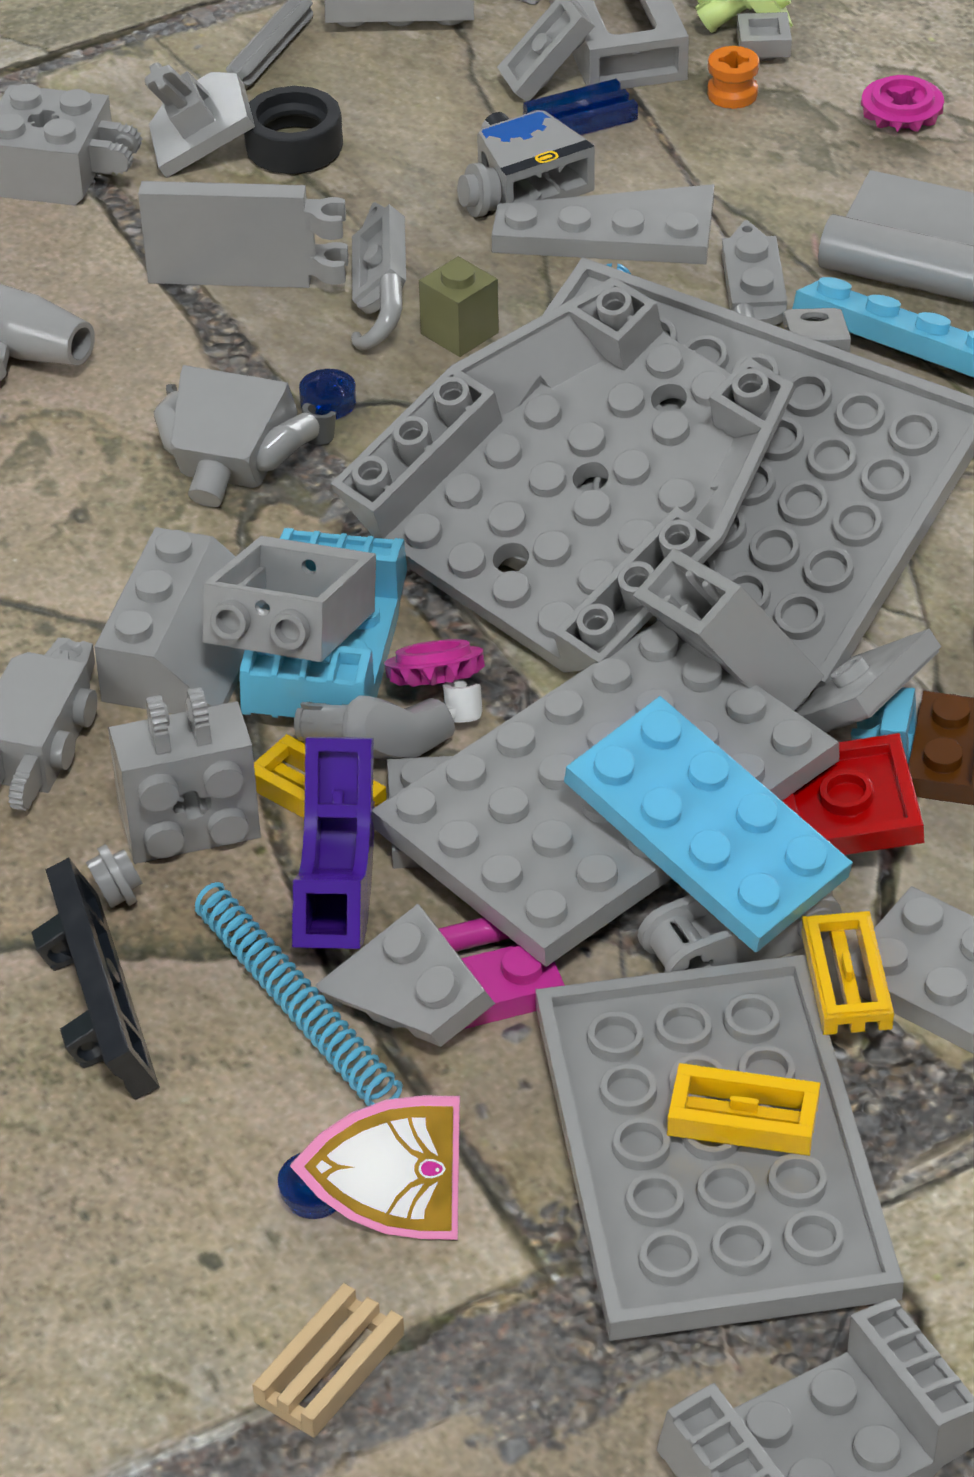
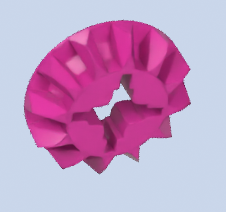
(902, 102)
(434, 662)

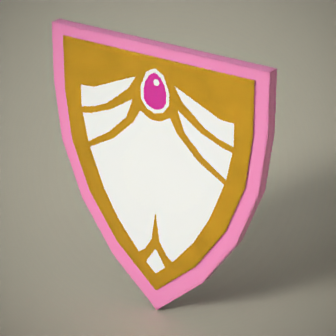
(391, 1166)

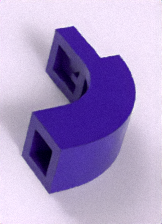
(338, 845)

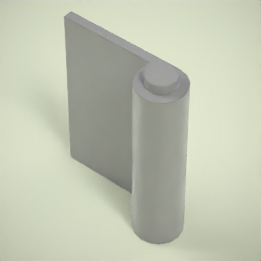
(905, 236)

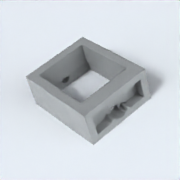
(307, 608)

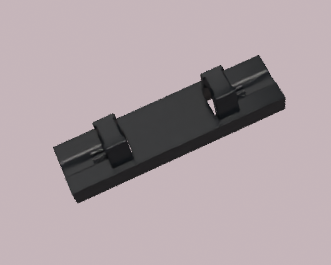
(83, 938)

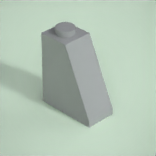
(728, 627)

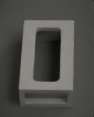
(635, 57)

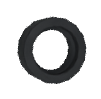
(297, 150)

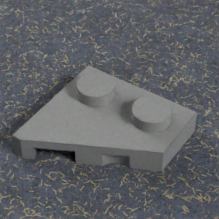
(410, 981)

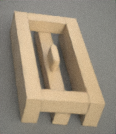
(361, 1315)

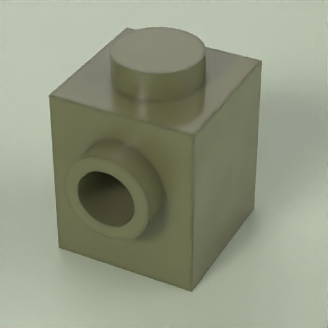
(459, 306)

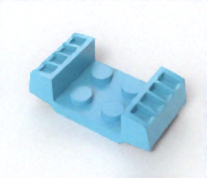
(356, 667)

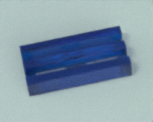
(588, 107)

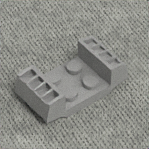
(867, 1413)

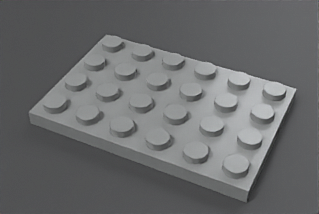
(534, 852)
(698, 1226)

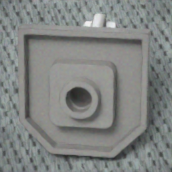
(195, 115)

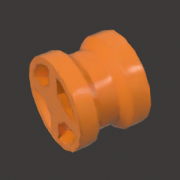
(733, 77)

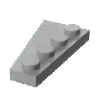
(633, 226)

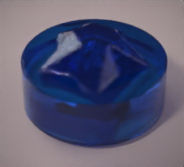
(329, 391)

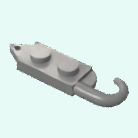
(379, 272)
(754, 274)

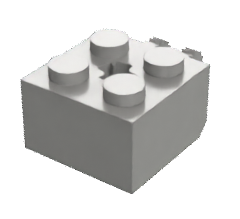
(58, 143)
(185, 778)

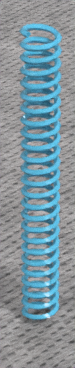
(273, 991)

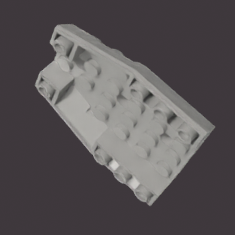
(509, 433)

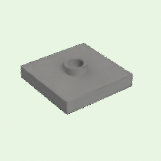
(868, 681)

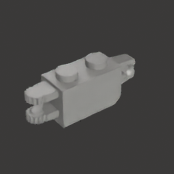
(41, 716)

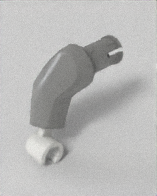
(395, 730)

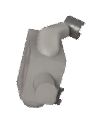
(233, 429)

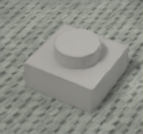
(765, 34)

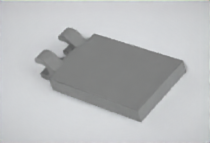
(240, 234)

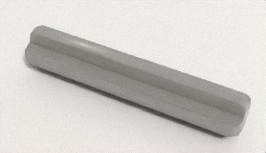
(270, 40)

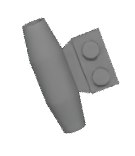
(40, 331)

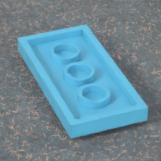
(708, 823)

